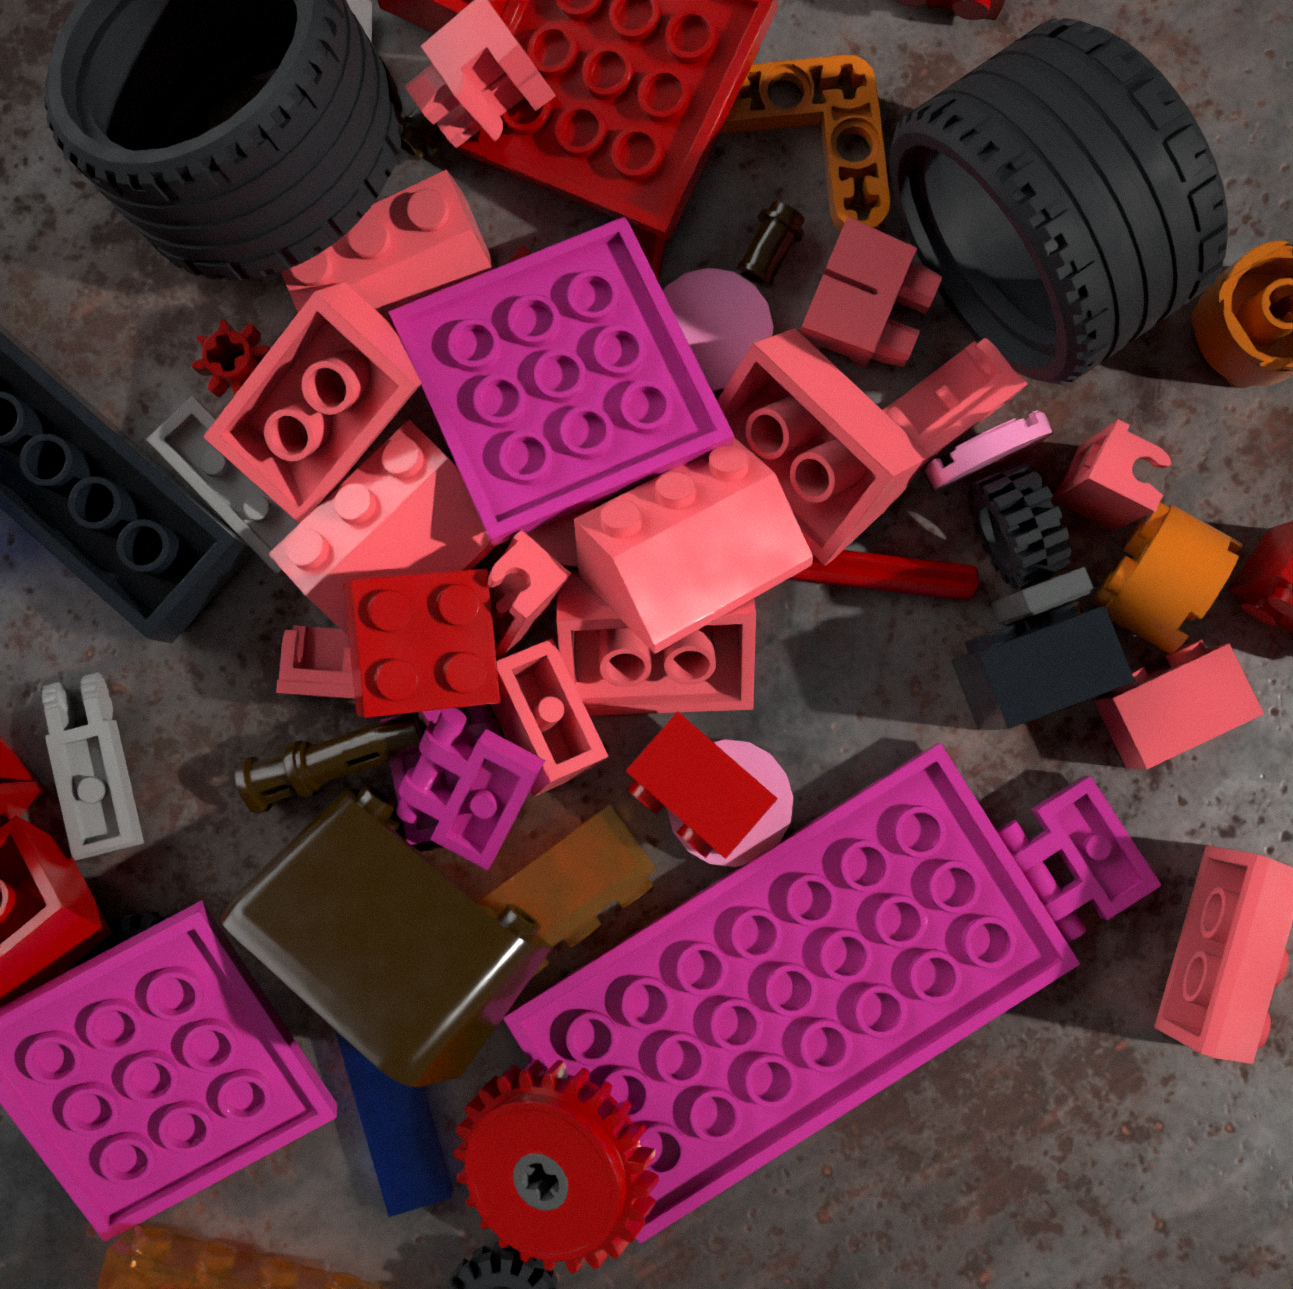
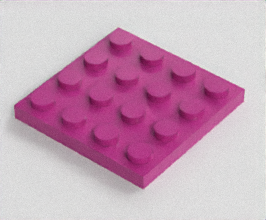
(560, 380)
(154, 1072)

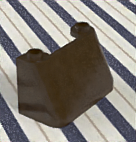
(385, 941)

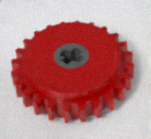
(555, 1166)

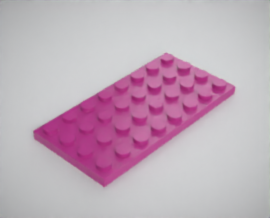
(802, 981)

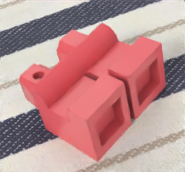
(475, 75)
(859, 291)

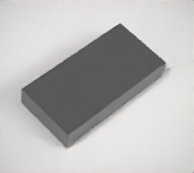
(1042, 596)

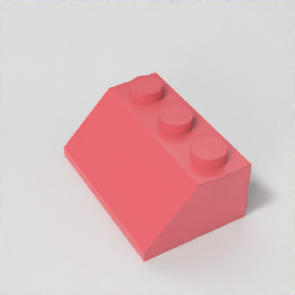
(400, 249)
(316, 400)
(821, 437)
(388, 519)
(691, 545)
(624, 677)
(1229, 955)

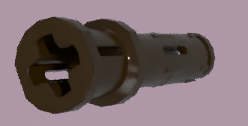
(308, 766)

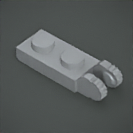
(90, 771)

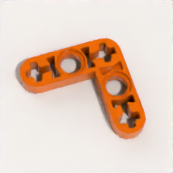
(836, 119)

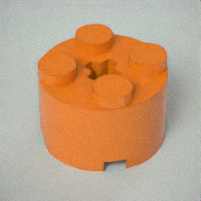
(1248, 318)
(1170, 578)

